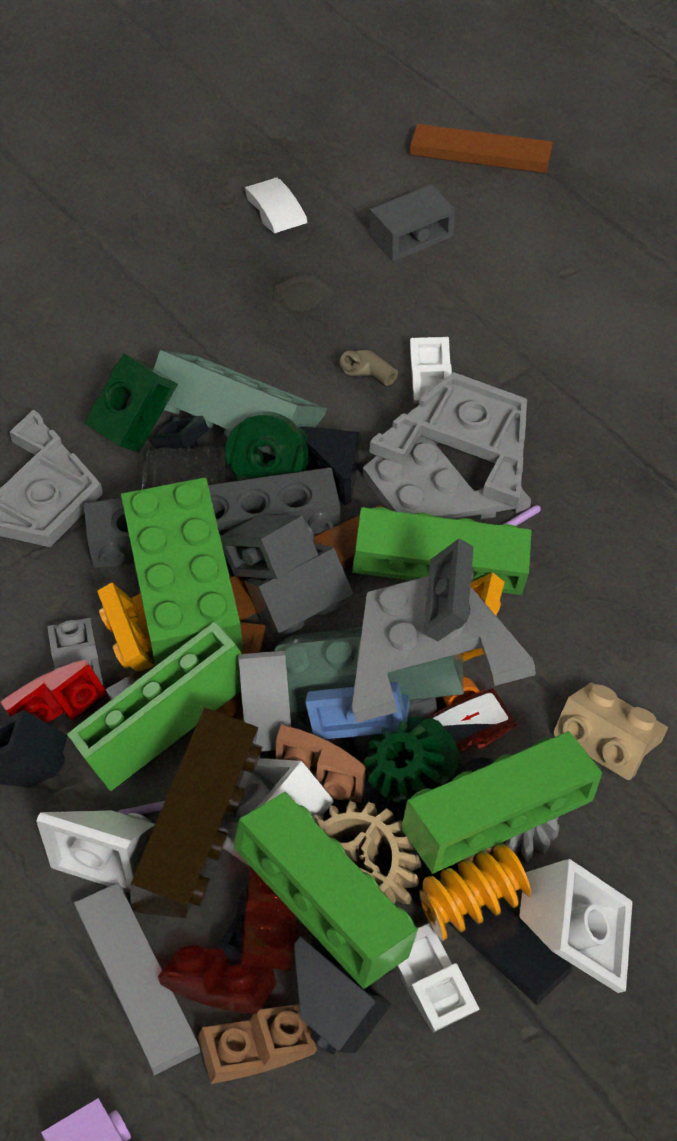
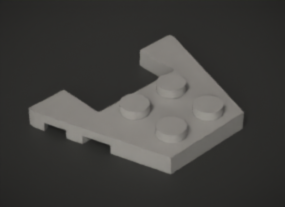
(470, 419)
(431, 486)
(47, 490)
(395, 640)

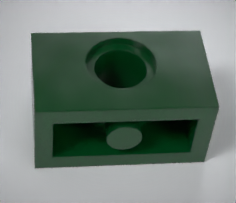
(149, 394)

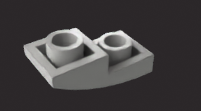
(74, 642)
(265, 694)

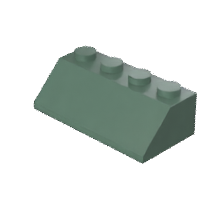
(229, 396)
(331, 659)

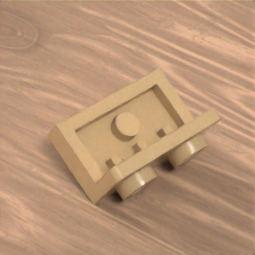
(610, 728)

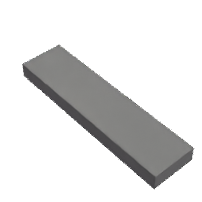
(134, 978)

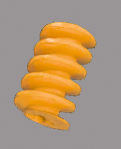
(472, 888)

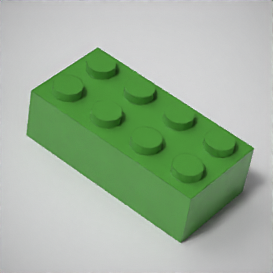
(180, 564)

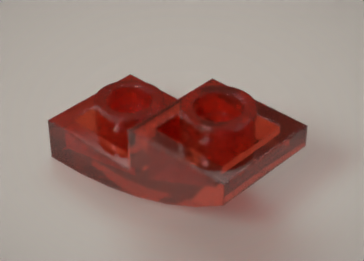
(207, 979)

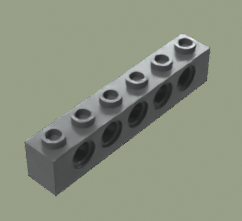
(234, 503)

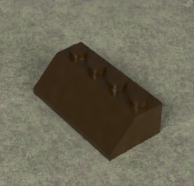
(193, 816)

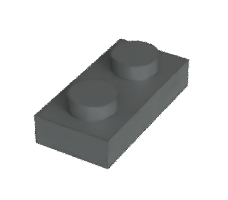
(448, 590)

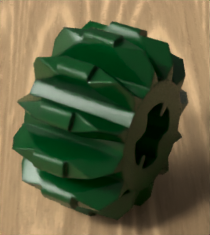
(393, 750)

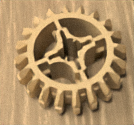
(371, 833)

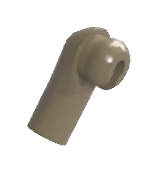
(367, 364)

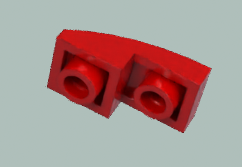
(63, 690)

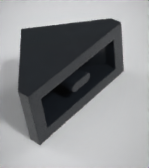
(337, 451)

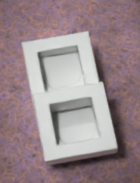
(276, 205)
(428, 364)
(435, 983)

